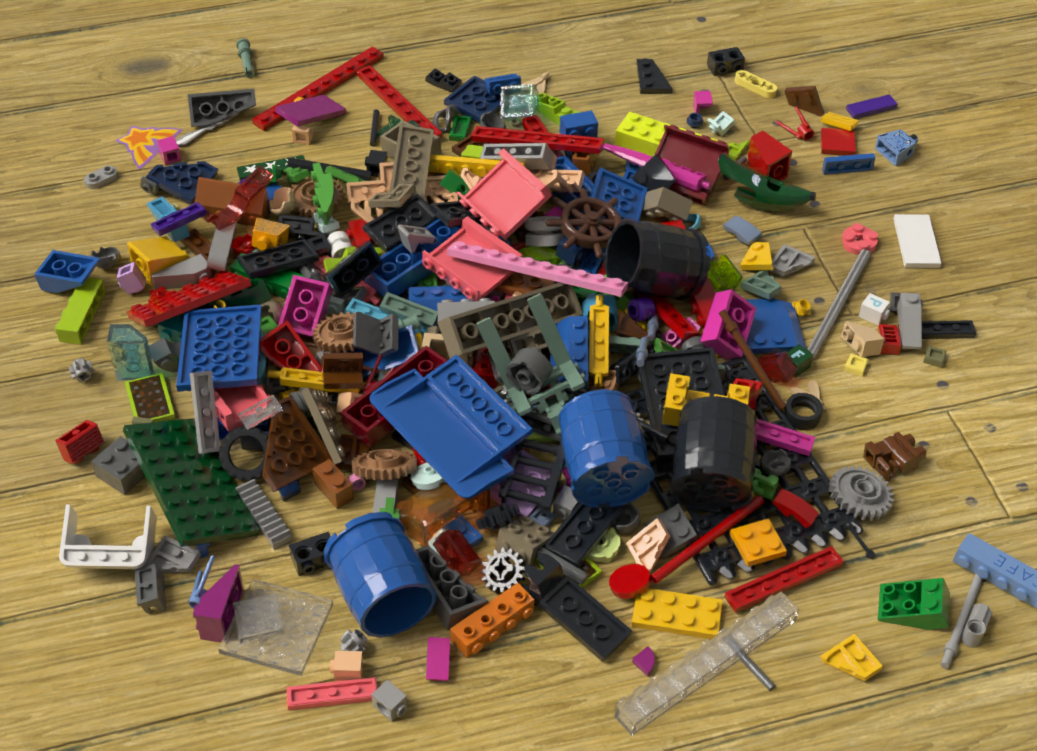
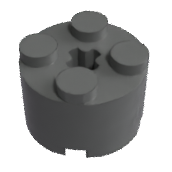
(529, 370)

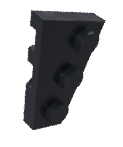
(651, 78)

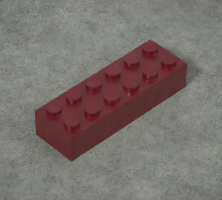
(364, 419)

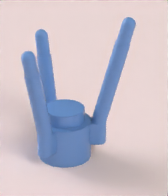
(198, 590)

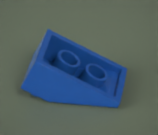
(64, 271)

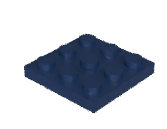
(474, 99)

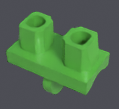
(765, 485)

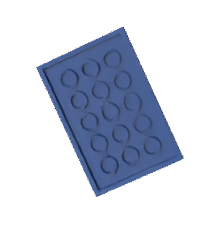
(223, 343)

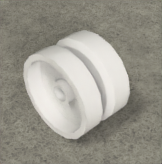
(542, 234)

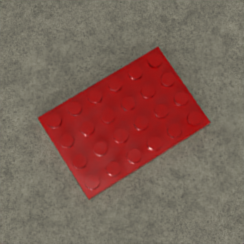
(188, 298)

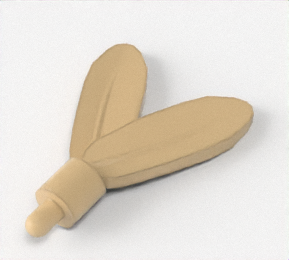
(539, 82)
(813, 389)

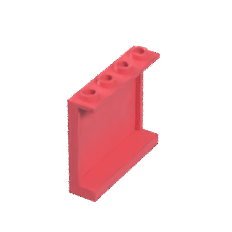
(506, 196)
(469, 277)

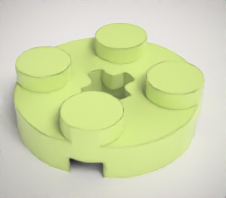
(609, 549)

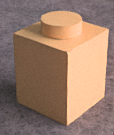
(347, 665)

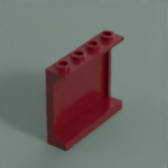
(693, 152)

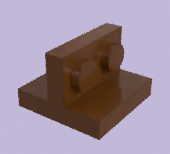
(342, 370)

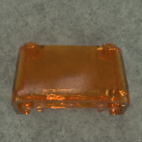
(434, 508)

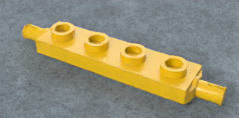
(599, 340)
(304, 378)

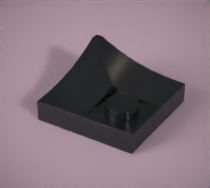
(654, 174)

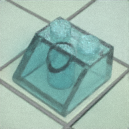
(518, 101)

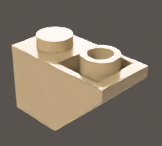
(862, 339)

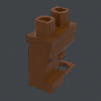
(895, 451)

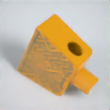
(269, 234)

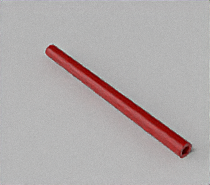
(705, 540)

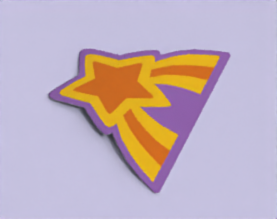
(143, 142)

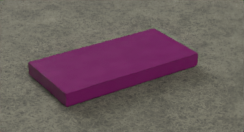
(310, 110)

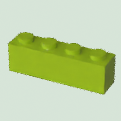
(80, 311)

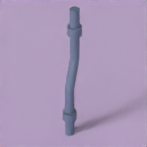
(642, 352)

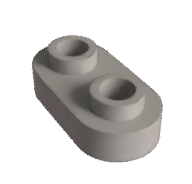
(101, 177)

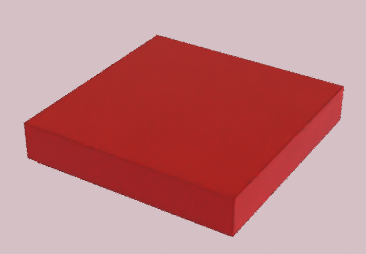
(837, 141)

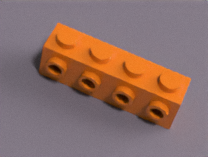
(492, 620)

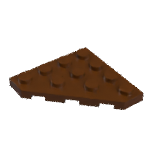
(291, 447)

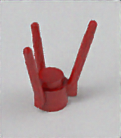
(804, 129)

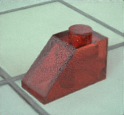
(778, 367)

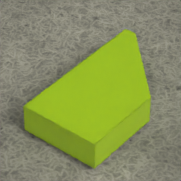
(737, 150)

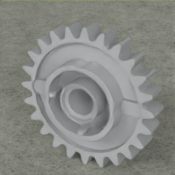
(861, 492)

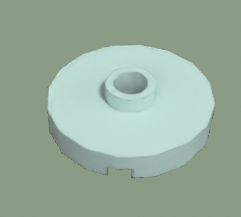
(426, 477)

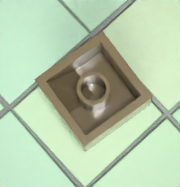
(666, 203)

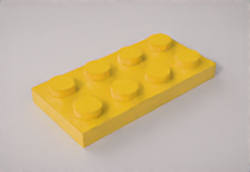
(677, 613)

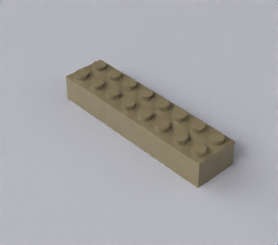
(510, 316)

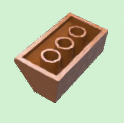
(217, 194)

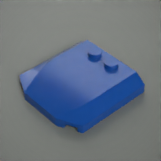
(774, 327)

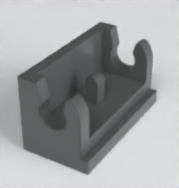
(150, 588)

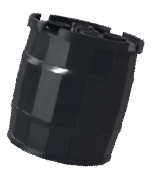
(658, 259)
(715, 454)

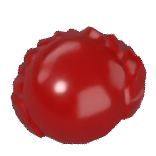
(243, 245)

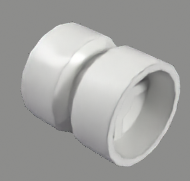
(338, 241)

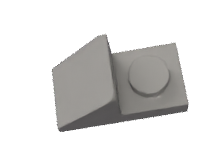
(412, 236)

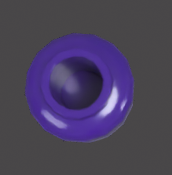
(641, 309)

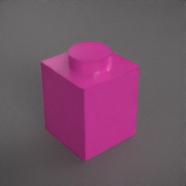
(169, 150)

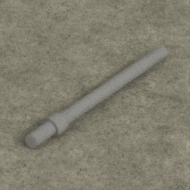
(951, 647)

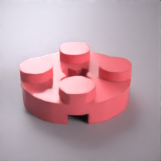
(867, 238)

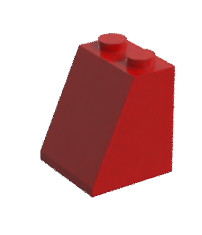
(769, 156)

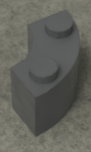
(166, 354)

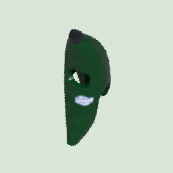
(761, 190)

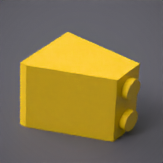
(155, 255)

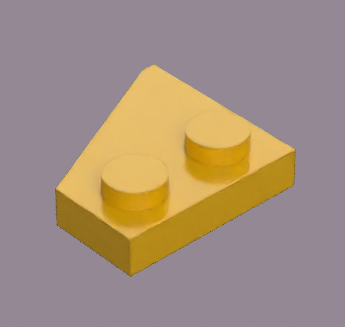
(758, 257)

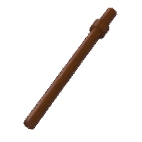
(732, 328)

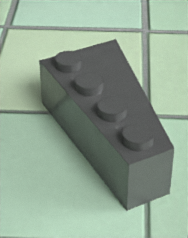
(453, 596)

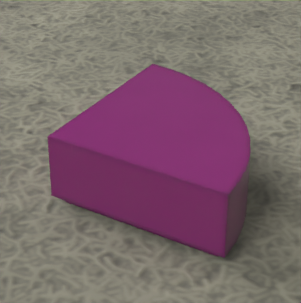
(644, 661)

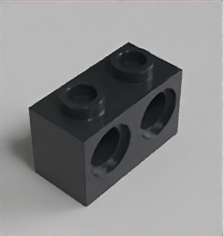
(725, 61)
(312, 550)

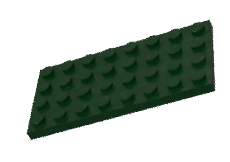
(188, 484)

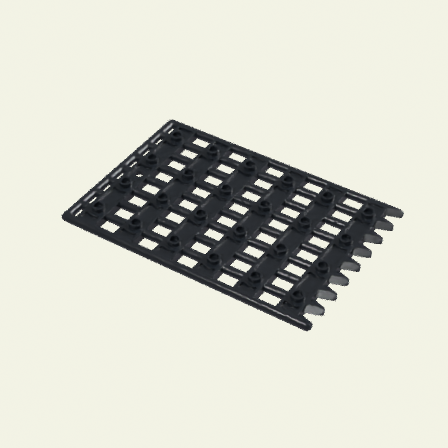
(793, 533)

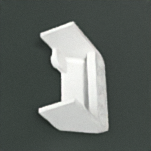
(79, 553)

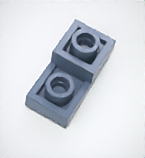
(743, 229)

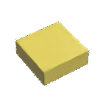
(856, 365)

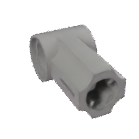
(976, 625)

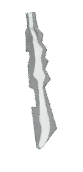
(187, 138)

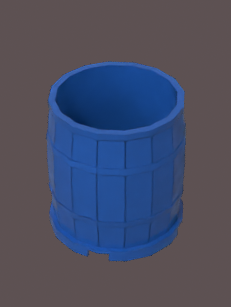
(604, 449)
(380, 574)

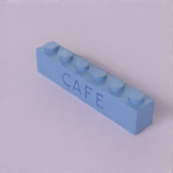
(998, 568)

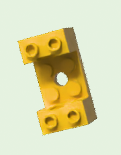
(679, 395)

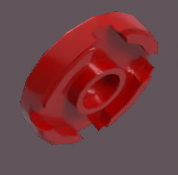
(629, 581)

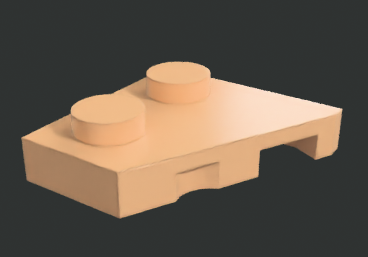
(649, 544)

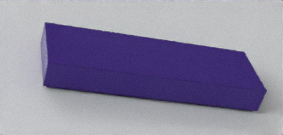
(871, 106)
(178, 219)

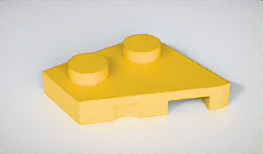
(853, 658)

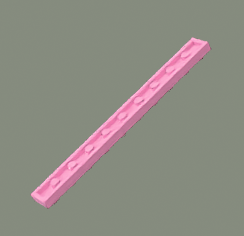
(539, 269)

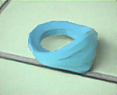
(696, 219)

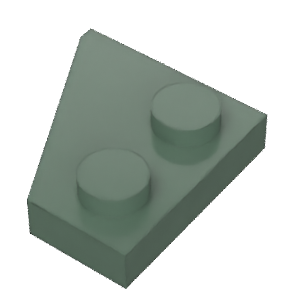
(762, 285)

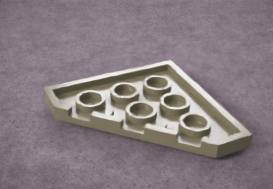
(324, 417)

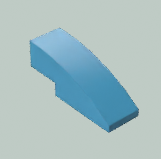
(161, 208)

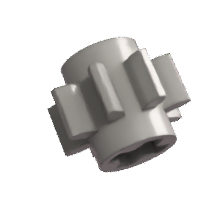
(81, 369)
(353, 641)

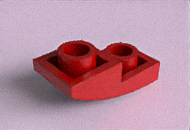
(792, 504)

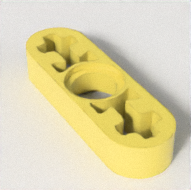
(748, 79)

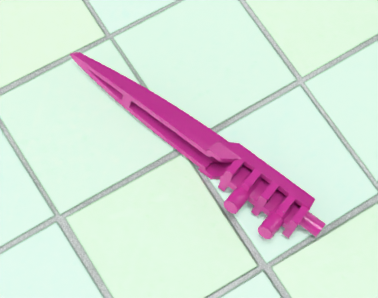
(682, 174)

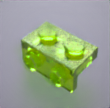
(724, 274)

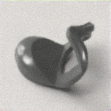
(448, 113)

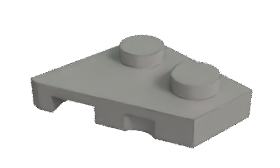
(790, 260)

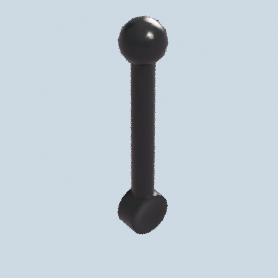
(869, 553)

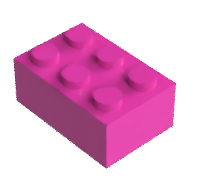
(306, 305)
(715, 333)

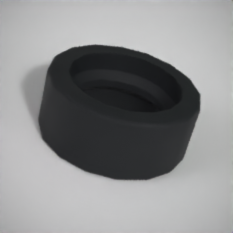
(807, 400)

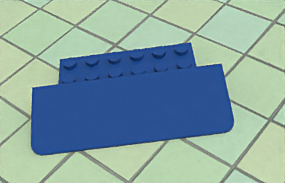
(454, 424)

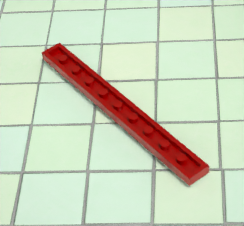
(321, 86)

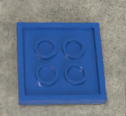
(629, 194)

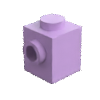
(131, 278)

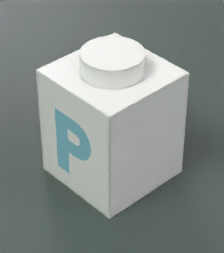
(874, 309)

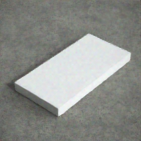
(917, 241)

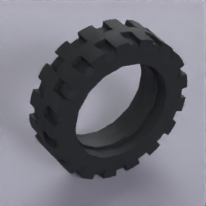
(225, 448)

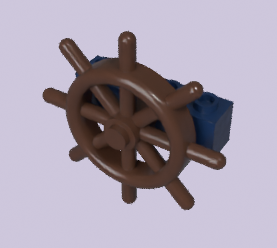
(590, 230)

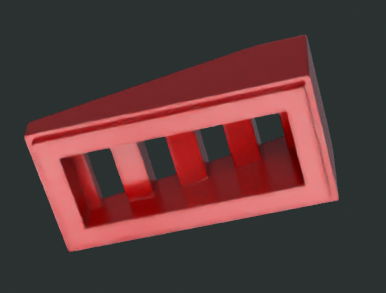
(891, 337)

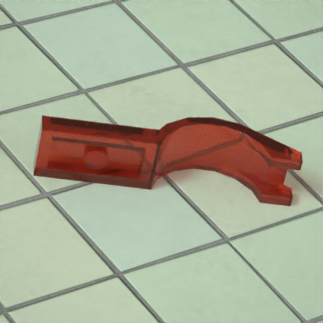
(243, 195)

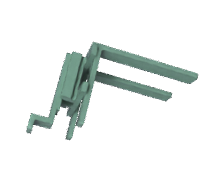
(563, 367)

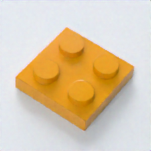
(758, 542)

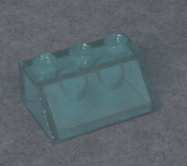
(129, 352)

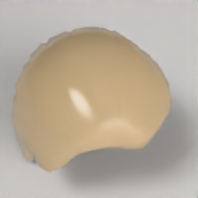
(283, 202)

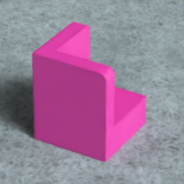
(702, 99)

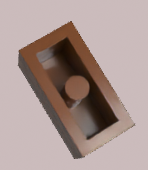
(585, 161)
(333, 484)

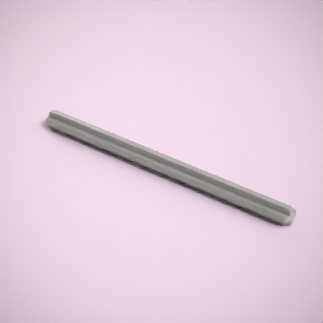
(838, 303)

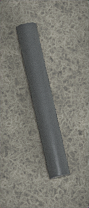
(760, 675)

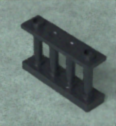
(550, 485)

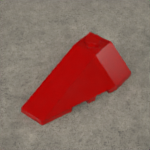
(287, 349)

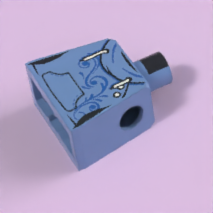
(896, 146)

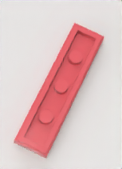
(330, 693)

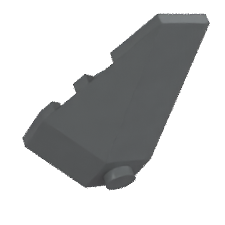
(216, 106)

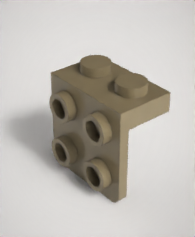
(523, 537)

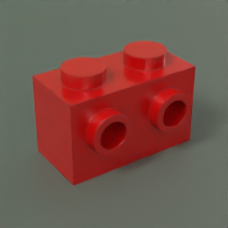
(483, 367)

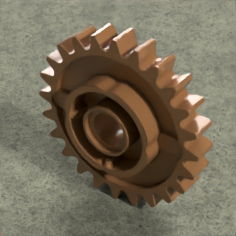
(303, 195)
(335, 333)
(384, 464)

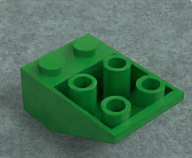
(915, 603)

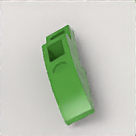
(323, 193)

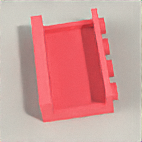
(233, 400)

